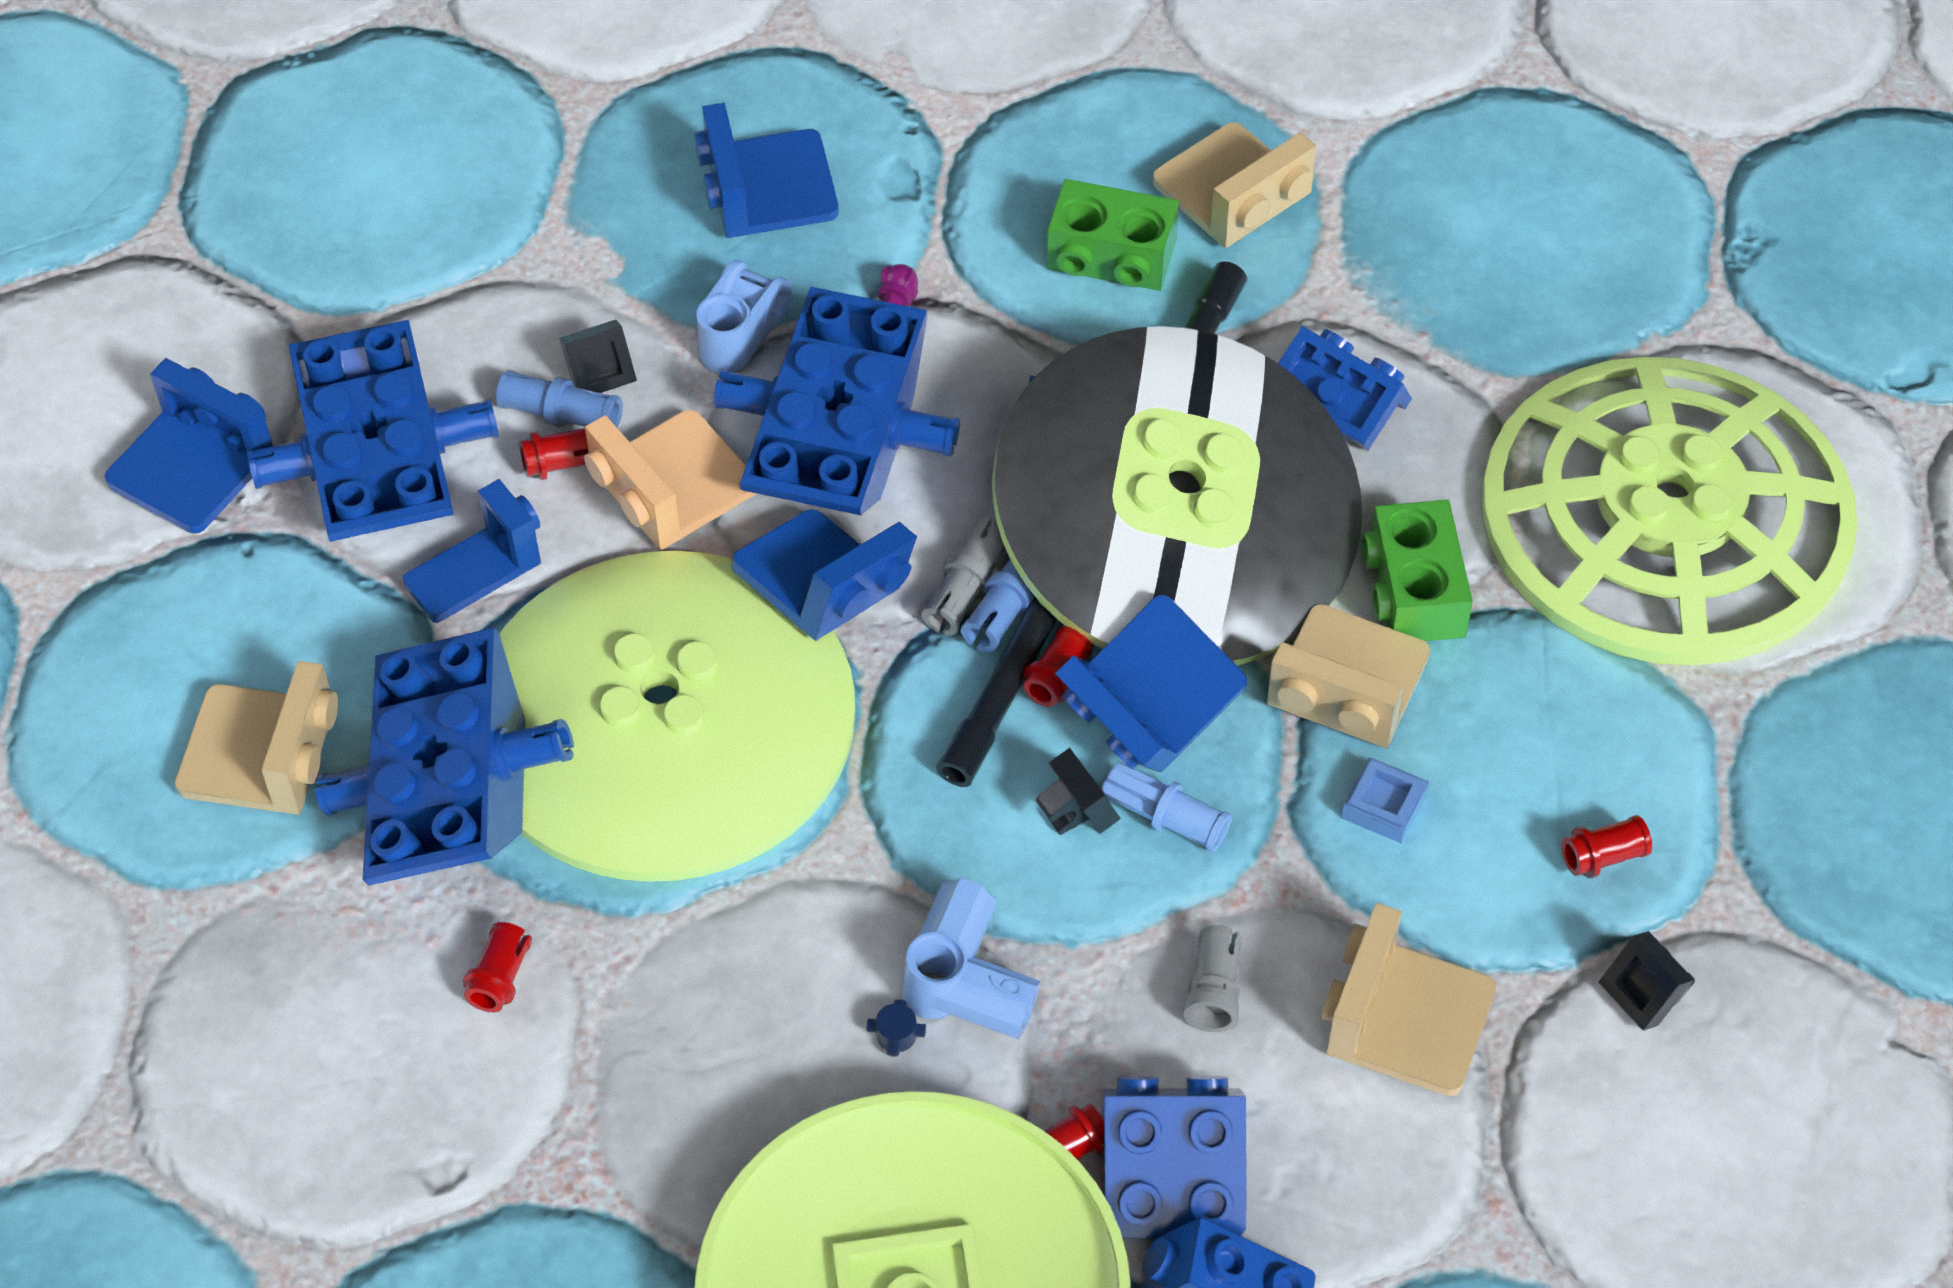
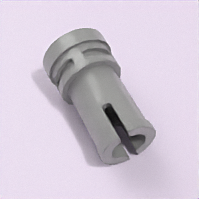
(1213, 991)

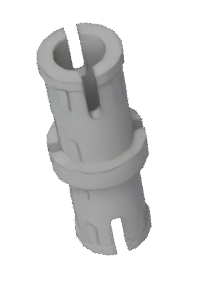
(964, 578)

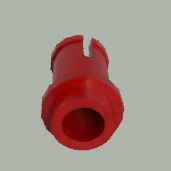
(553, 452)
(1040, 678)
(1604, 846)
(492, 979)
(1080, 1131)

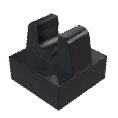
(598, 357)
(1075, 797)
(1646, 980)

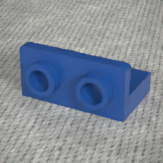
(1351, 390)

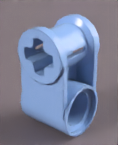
(739, 316)

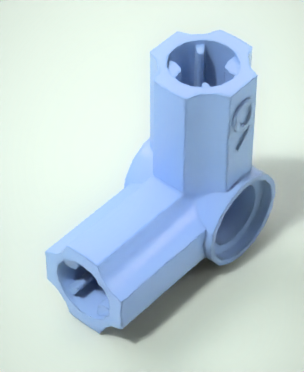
(970, 986)

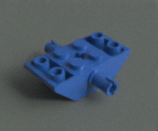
(838, 404)
(370, 432)
(443, 758)

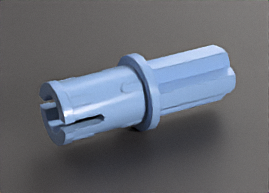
(1167, 806)

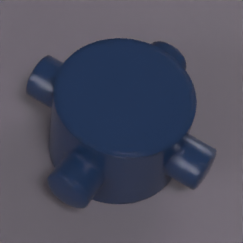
(896, 1027)

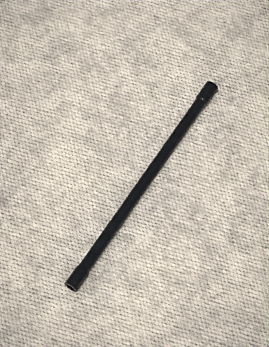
(977, 731)

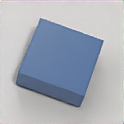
(1385, 800)

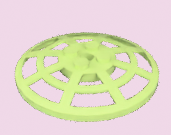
(1665, 524)

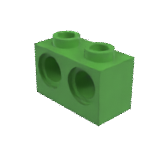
(1112, 234)
(1425, 569)

